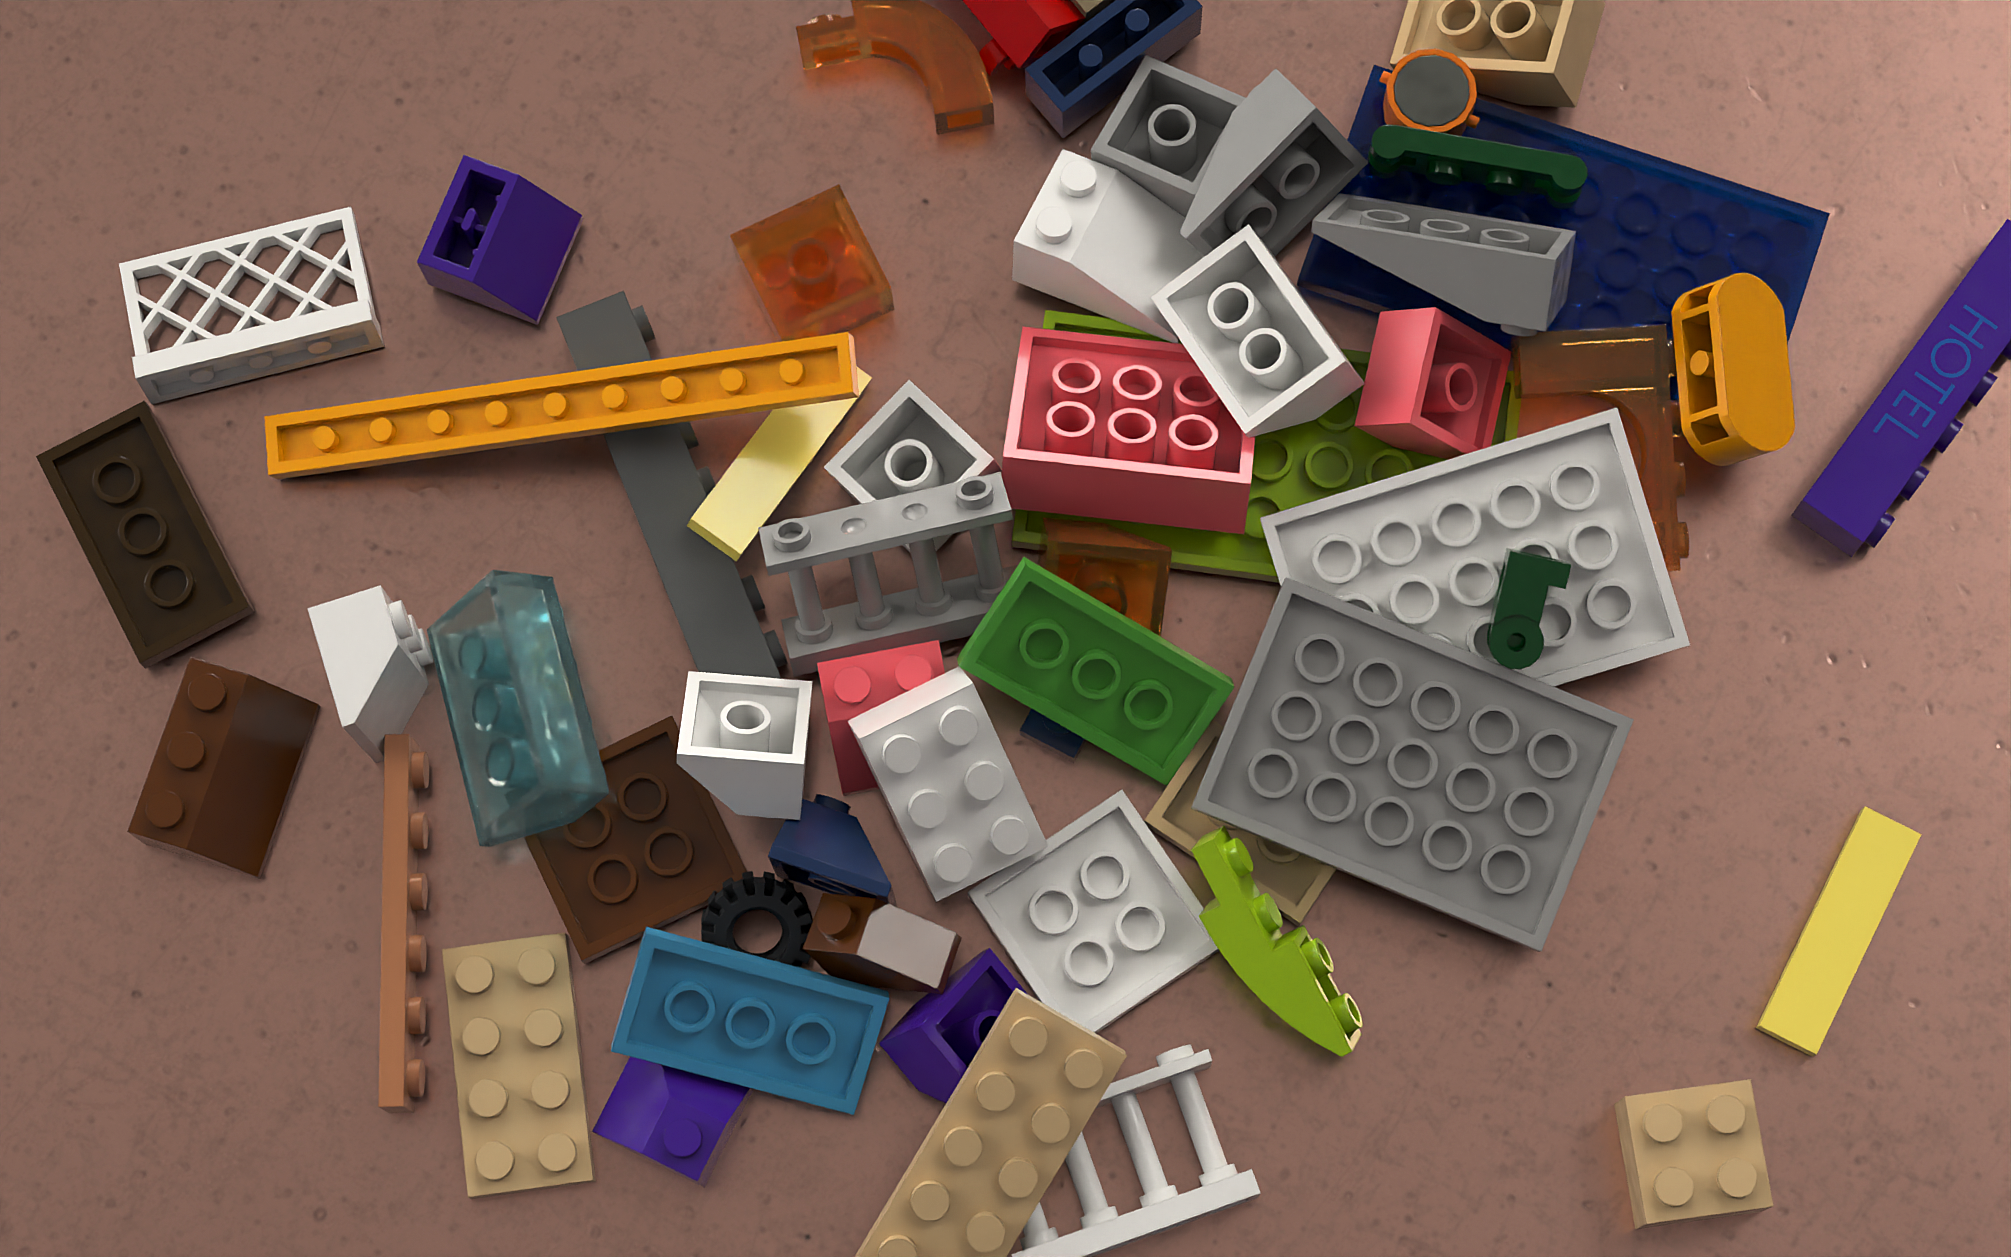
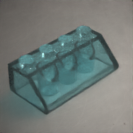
(516, 708)

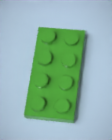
(1095, 671)

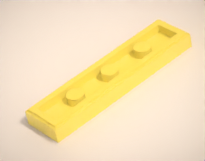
(767, 472)
(1838, 931)

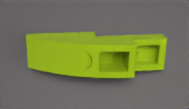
(1282, 970)

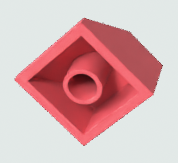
(1432, 384)
(863, 683)

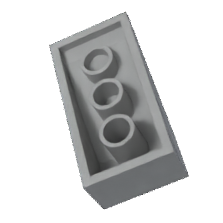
(1478, 263)

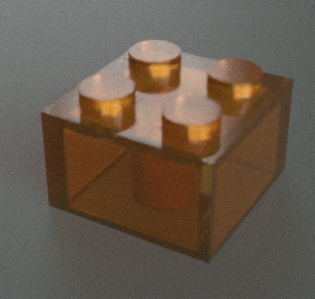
(813, 269)

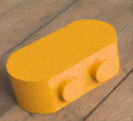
(1733, 369)

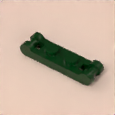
(1498, 166)

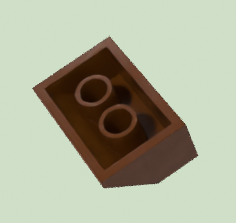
(224, 768)

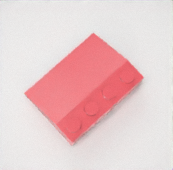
(1123, 434)

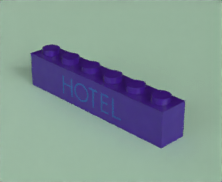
(1916, 408)

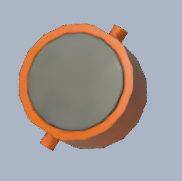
(1430, 93)

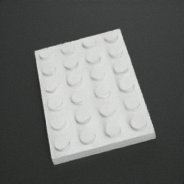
(1436, 540)

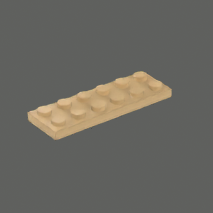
(998, 1137)

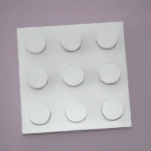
(1096, 916)

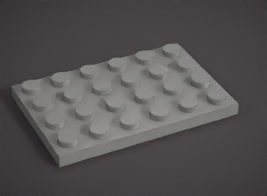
(1412, 764)

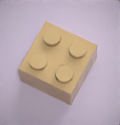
(1693, 1154)

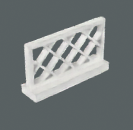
(250, 350)

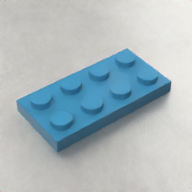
(749, 1021)

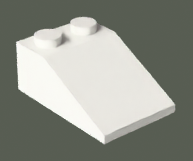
(1102, 244)

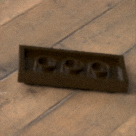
(145, 534)

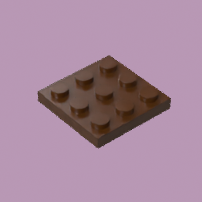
(641, 851)

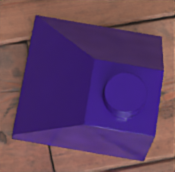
(946, 1030)
(672, 1117)

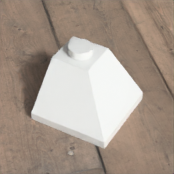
(747, 741)

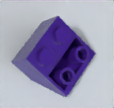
(499, 240)

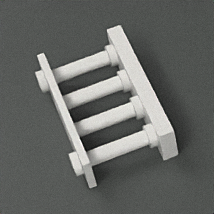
(1161, 1204)

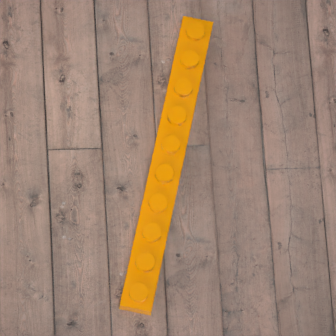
(562, 406)

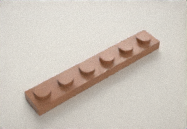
(401, 948)

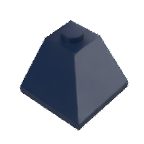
(829, 852)

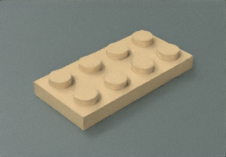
(518, 1066)

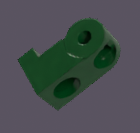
(1519, 604)

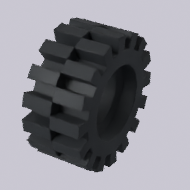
(761, 894)

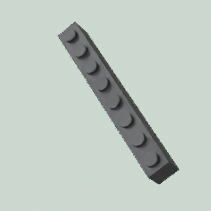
(665, 492)

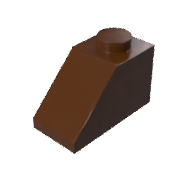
(880, 944)

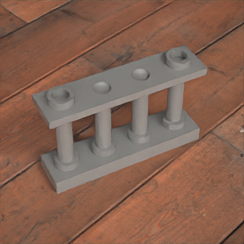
(903, 618)

